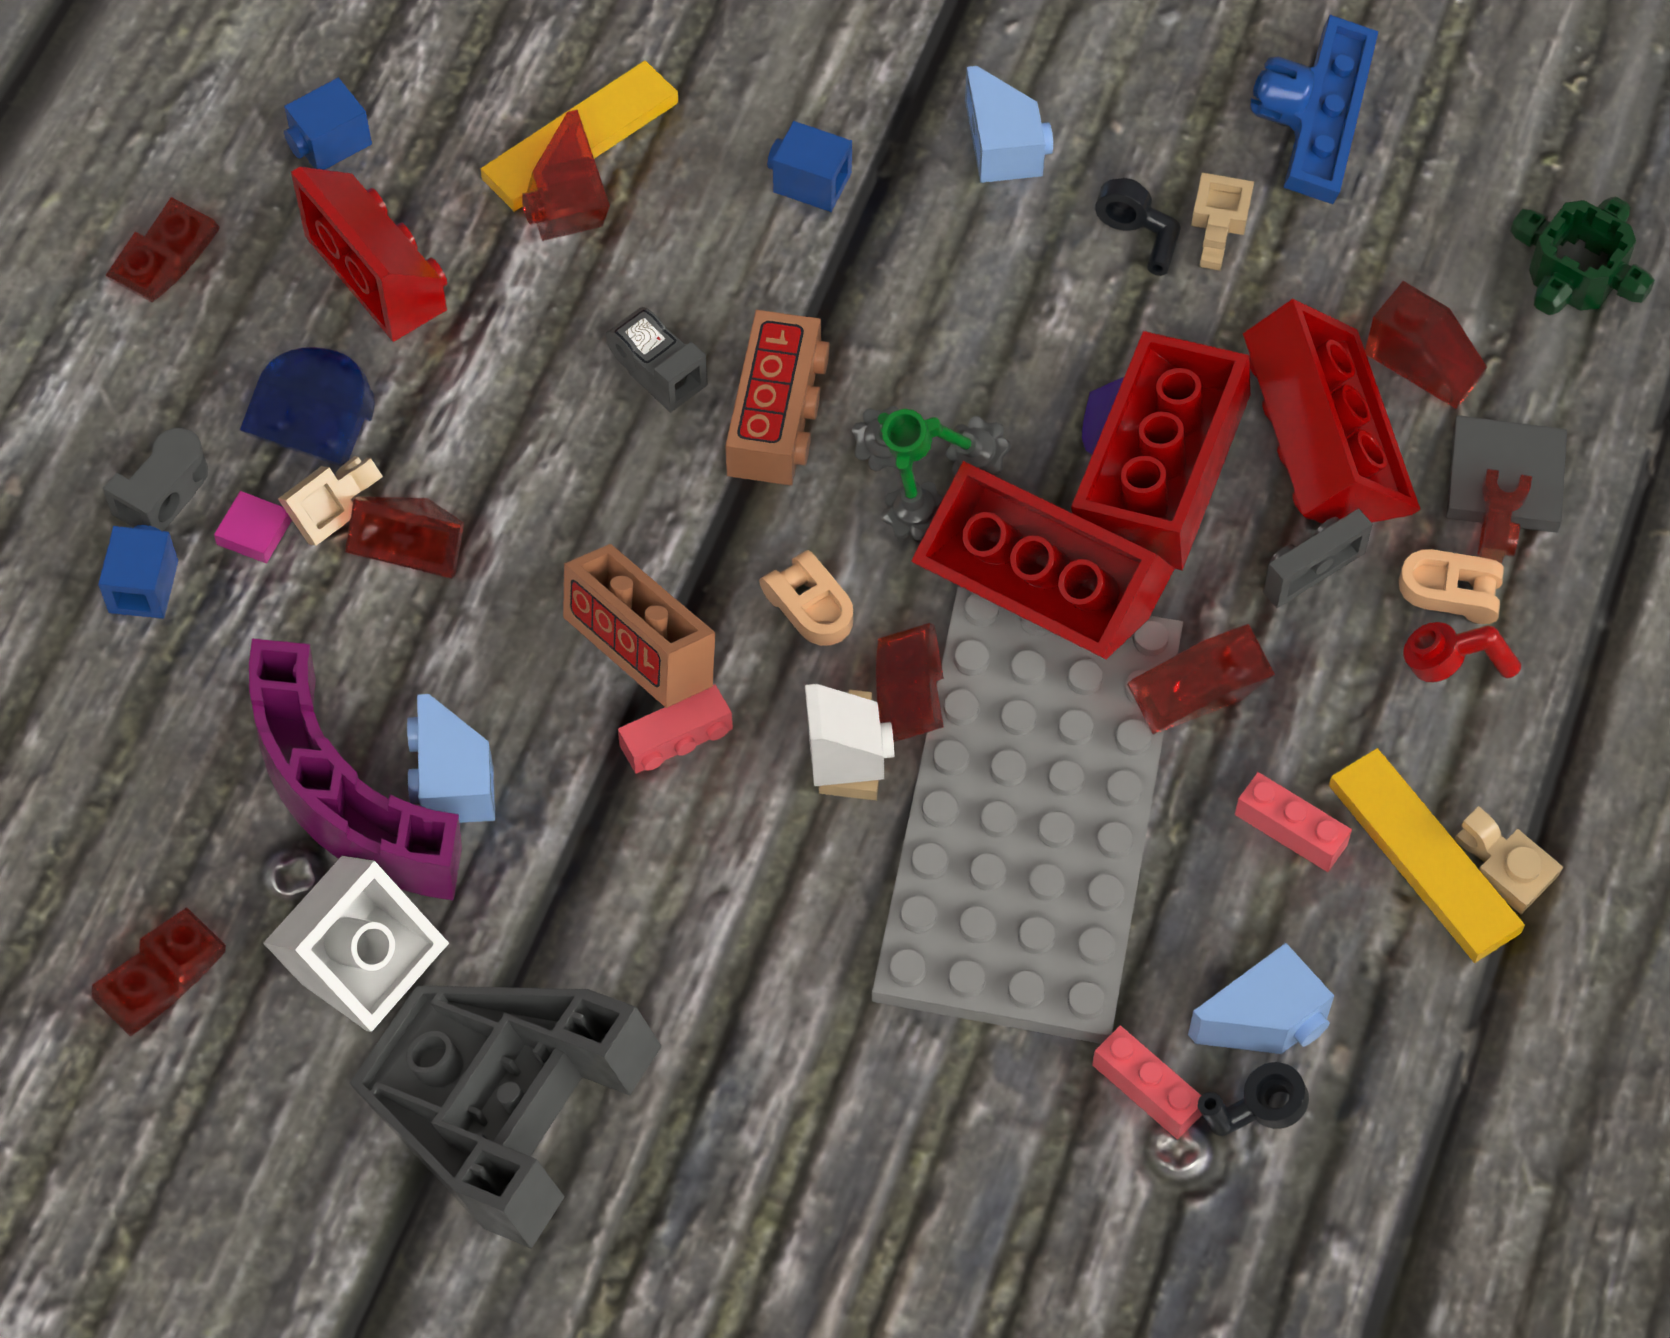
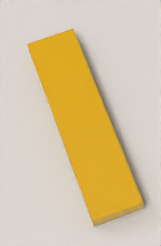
(606, 118)
(1426, 855)

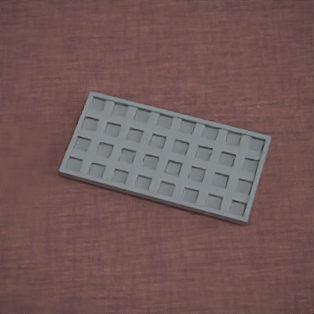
(1025, 829)

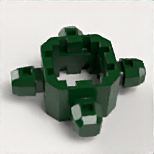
(1561, 280)

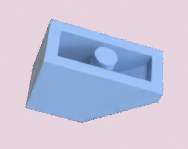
(1005, 129)
(1266, 1007)

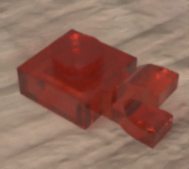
(1497, 532)

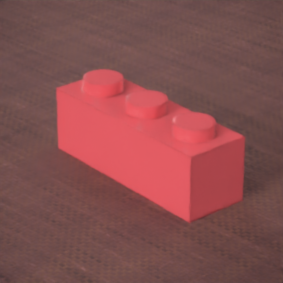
(675, 729)
(1293, 822)
(1148, 1082)

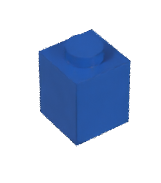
(327, 125)
(811, 165)
(138, 571)

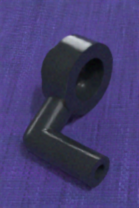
(1127, 207)
(1254, 1106)

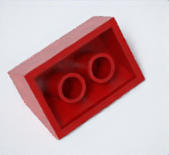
(369, 250)

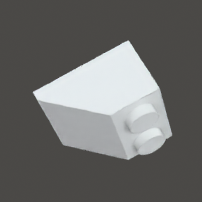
(357, 941)

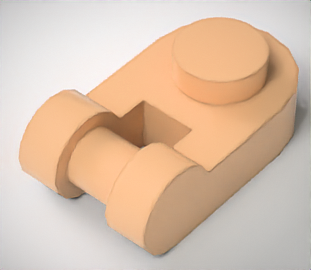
(1431, 583)
(819, 614)

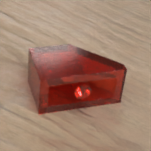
(565, 185)
(1425, 345)
(1201, 679)

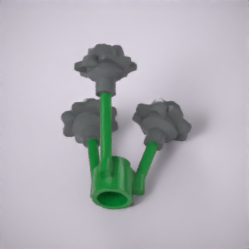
(902, 437)

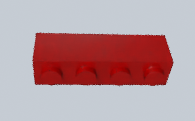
(1328, 416)
(1165, 444)
(1042, 562)

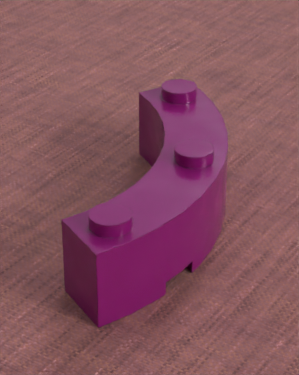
(323, 792)

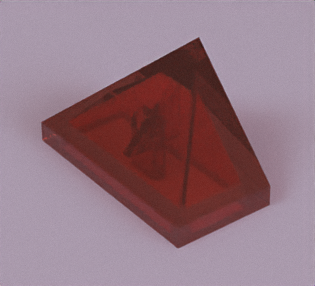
(405, 533)

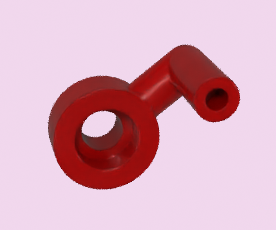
(1438, 651)

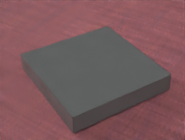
(1514, 452)

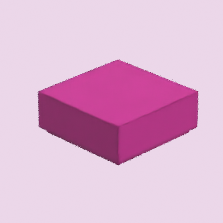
(252, 527)

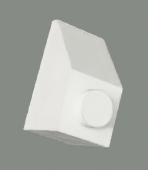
(845, 737)

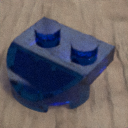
(311, 404)

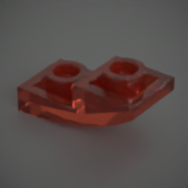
(166, 252)
(906, 681)
(161, 973)

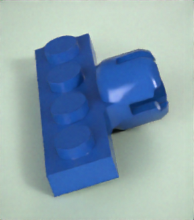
(1319, 105)

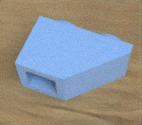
(453, 764)

